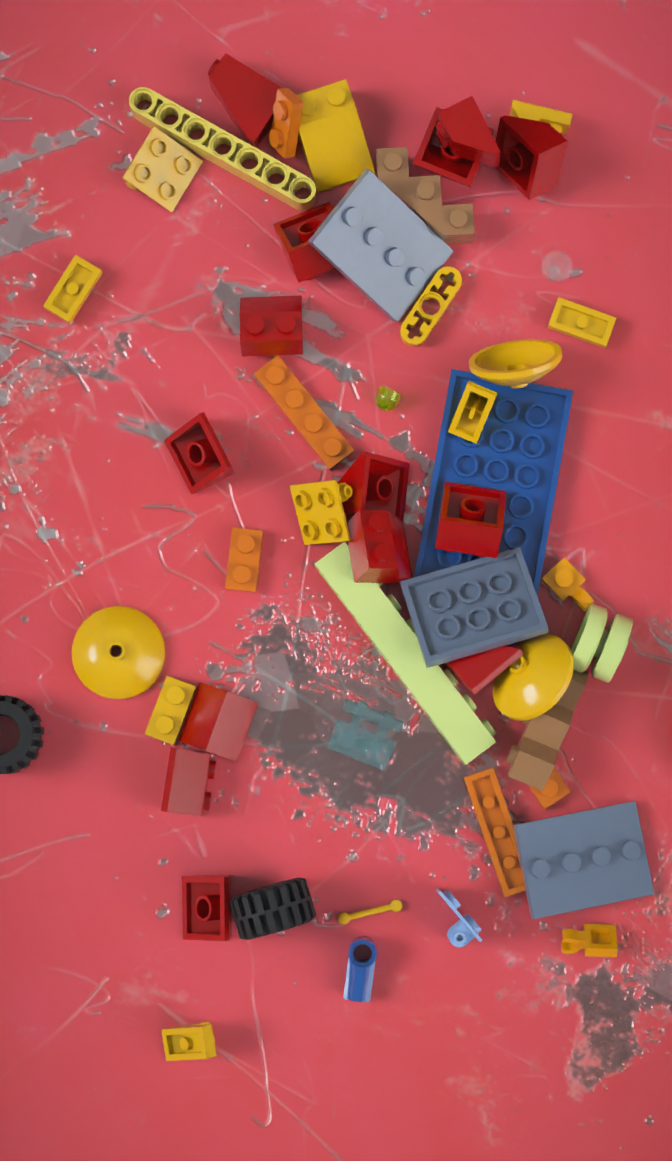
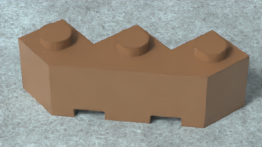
(423, 196)
(542, 737)

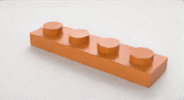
(303, 412)
(496, 829)

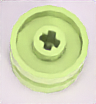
(603, 644)

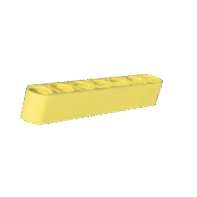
(216, 136)

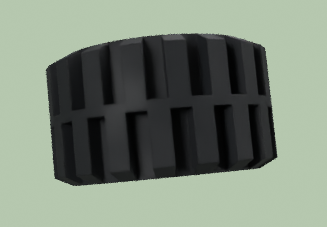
(30, 734)
(272, 908)

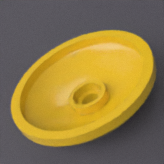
(515, 362)
(140, 657)
(535, 679)

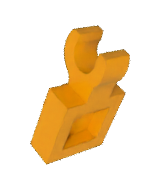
(566, 582)
(595, 939)

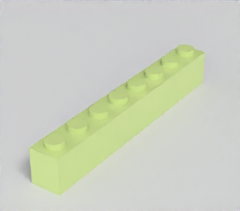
(400, 648)

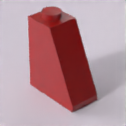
(244, 96)

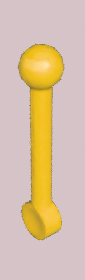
(395, 905)

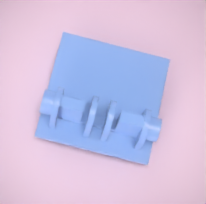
(464, 929)

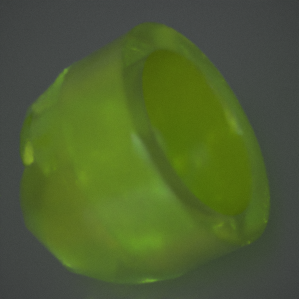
(387, 398)

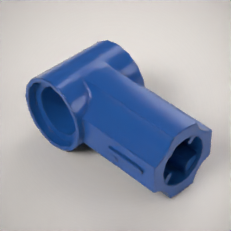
(360, 972)

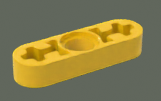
(449, 292)

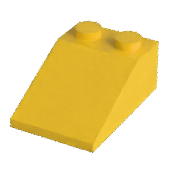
(333, 136)

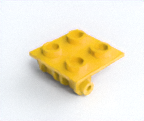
(162, 169)
(321, 511)

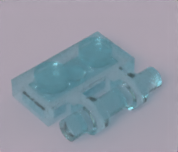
(360, 743)

